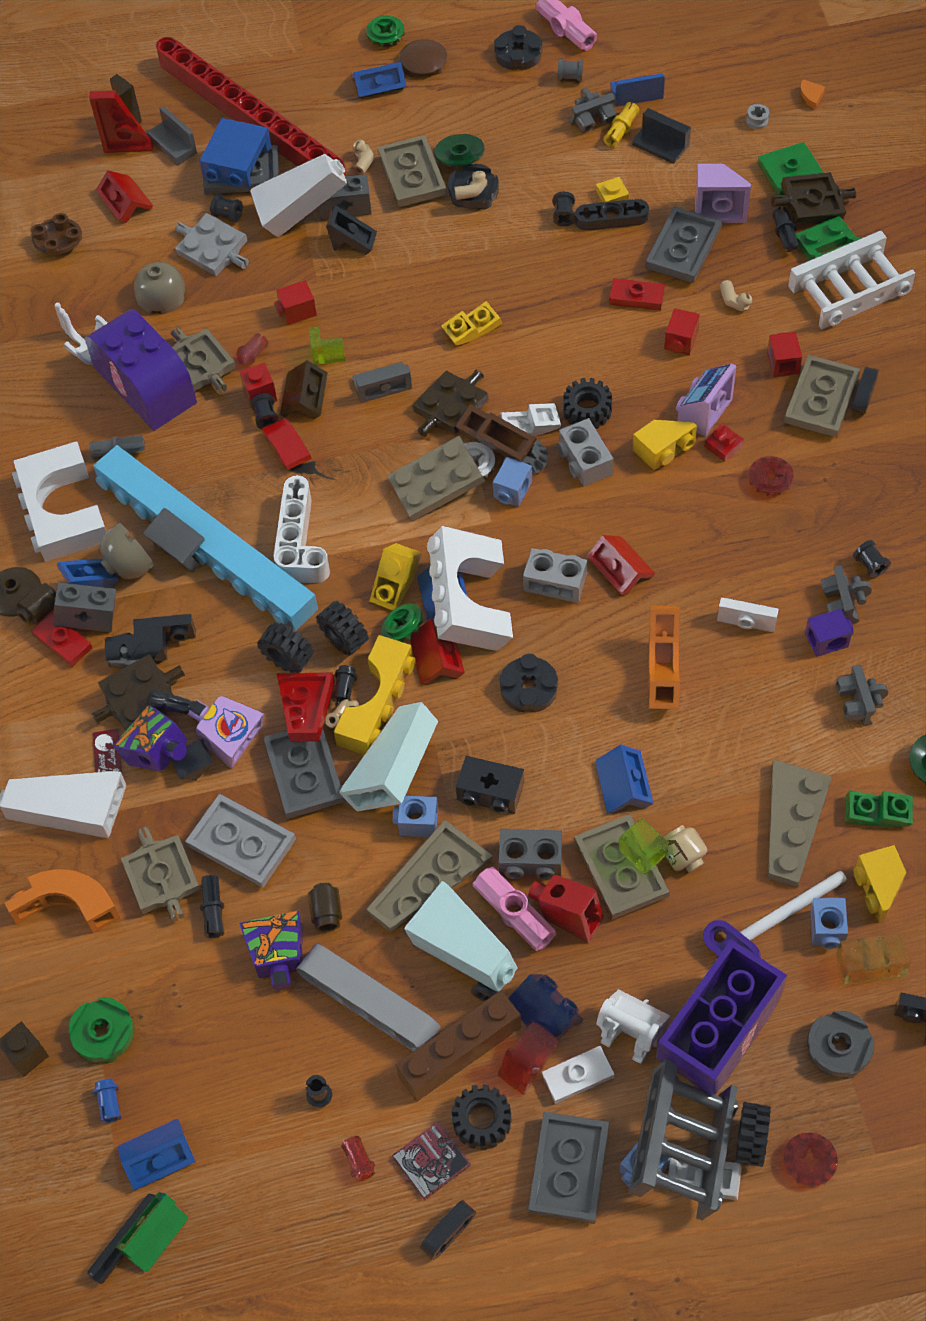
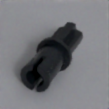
(785, 229)
(212, 907)

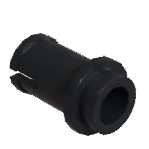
(344, 683)
(318, 1091)

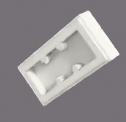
(747, 614)
(577, 1074)

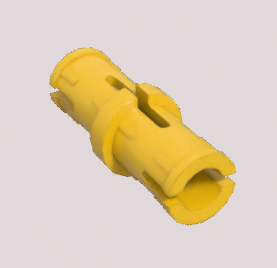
(621, 124)

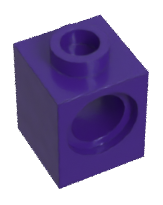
(829, 632)

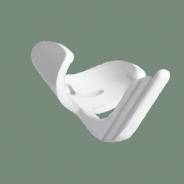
(82, 351)

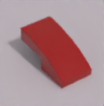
(286, 443)

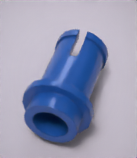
(107, 1100)

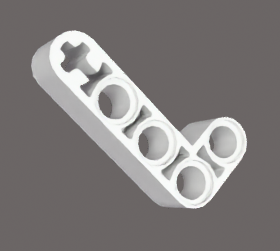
(296, 528)

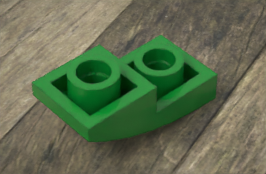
(884, 810)

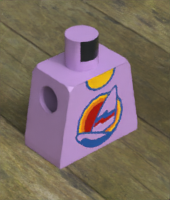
(226, 727)

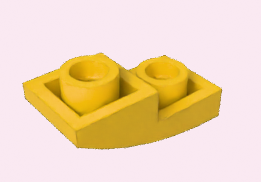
(468, 327)

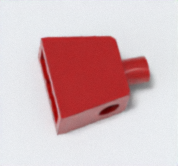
(569, 906)

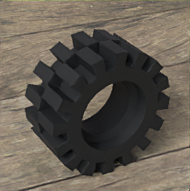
(587, 391)
(342, 628)
(285, 647)
(753, 1134)
(485, 1136)

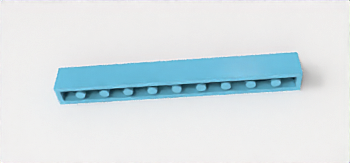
(222, 549)

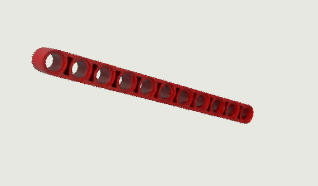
(238, 102)

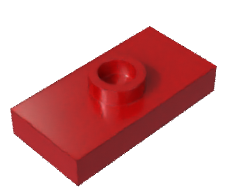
(637, 294)
(62, 640)

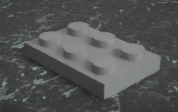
(241, 840)

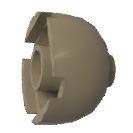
(159, 287)
(123, 554)

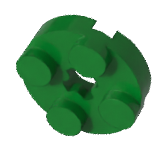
(94, 1014)

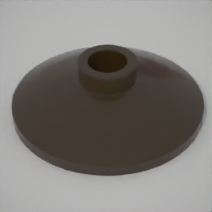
(24, 582)

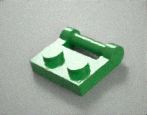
(825, 237)

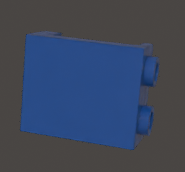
(234, 152)

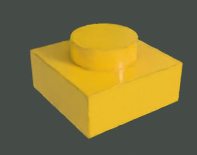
(612, 190)

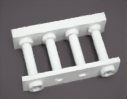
(850, 258)

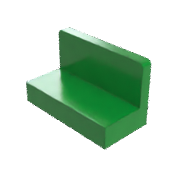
(152, 1232)

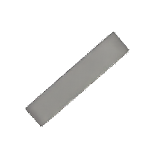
(367, 998)

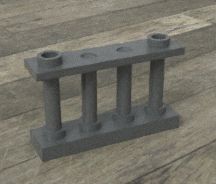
(653, 1143)

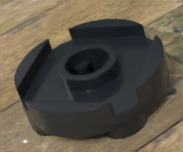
(518, 38)
(464, 178)
(523, 669)

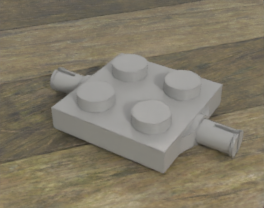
(211, 244)

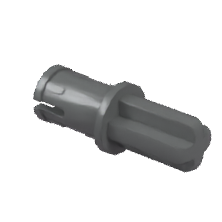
(128, 444)

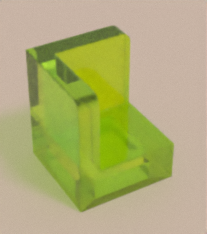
(327, 349)
(643, 845)

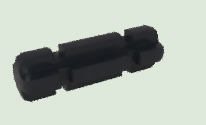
(170, 702)

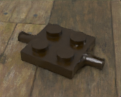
(813, 197)
(448, 400)
(129, 690)

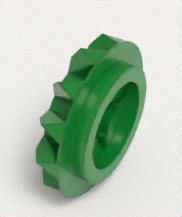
(385, 24)
(405, 614)

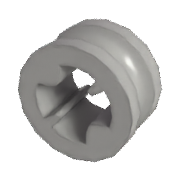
(757, 110)

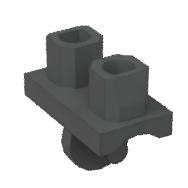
(591, 106)
(840, 585)
(867, 695)

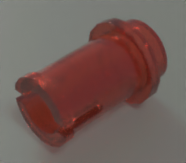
(247, 353)
(358, 1159)

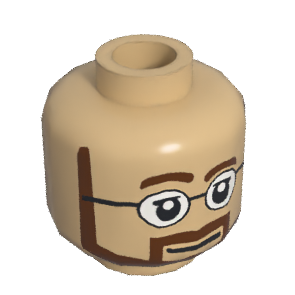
(685, 849)

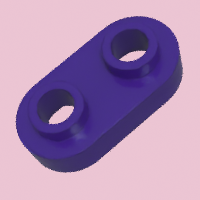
(718, 926)

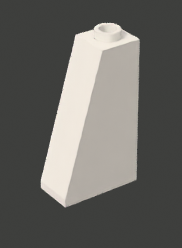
(297, 193)
(66, 802)

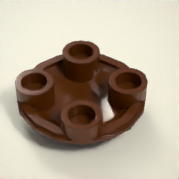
(423, 57)
(56, 235)

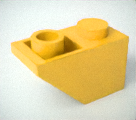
(663, 440)
(394, 575)
(882, 877)

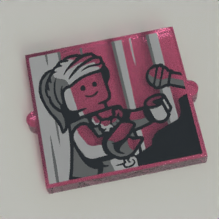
(431, 1160)

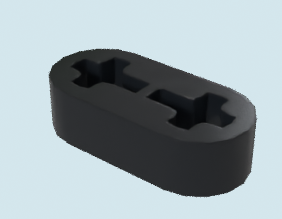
(865, 390)
(448, 1230)

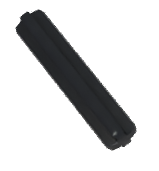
(111, 1256)

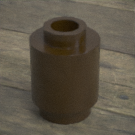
(37, 604)
(325, 907)

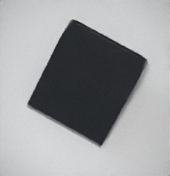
(195, 761)

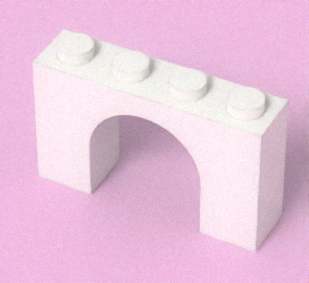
(40, 476)
(455, 614)

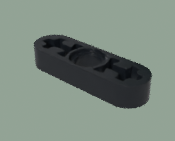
(628, 206)

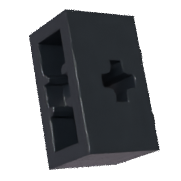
(504, 782)

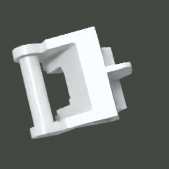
(634, 1018)

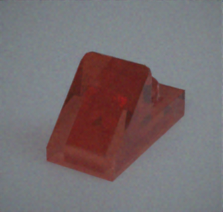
(528, 1057)

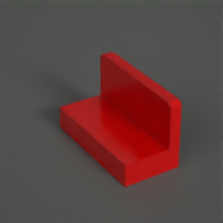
(122, 195)
(619, 563)
(435, 655)

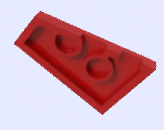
(117, 125)
(305, 703)

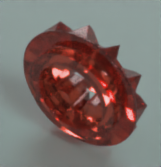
(782, 473)
(821, 1149)

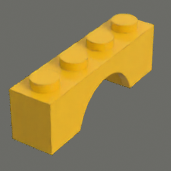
(362, 724)

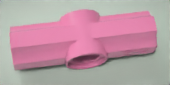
(567, 23)
(527, 921)

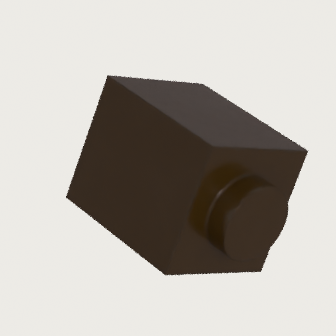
(22, 1049)

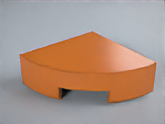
(812, 93)

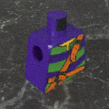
(152, 741)
(275, 946)

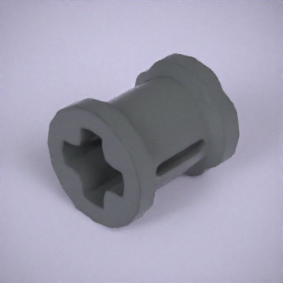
(570, 70)

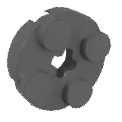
(835, 1062)

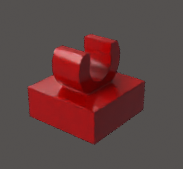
(723, 442)

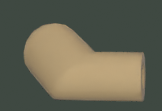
(364, 155)
(474, 188)
(732, 299)
(333, 718)

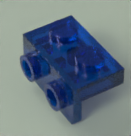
(541, 1003)

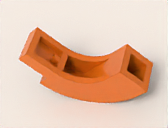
(664, 657)
(67, 889)

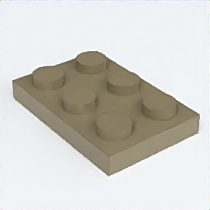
(411, 171)
(822, 395)
(436, 478)
(615, 876)

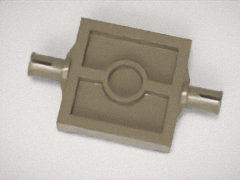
(203, 358)
(160, 874)

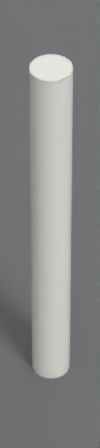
(794, 905)

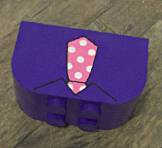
(142, 368)
(722, 1017)

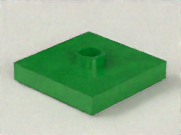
(788, 162)

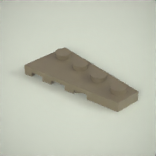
(794, 815)
(443, 857)

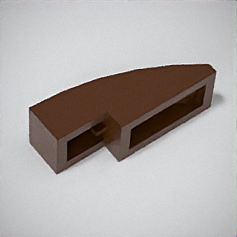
(495, 433)

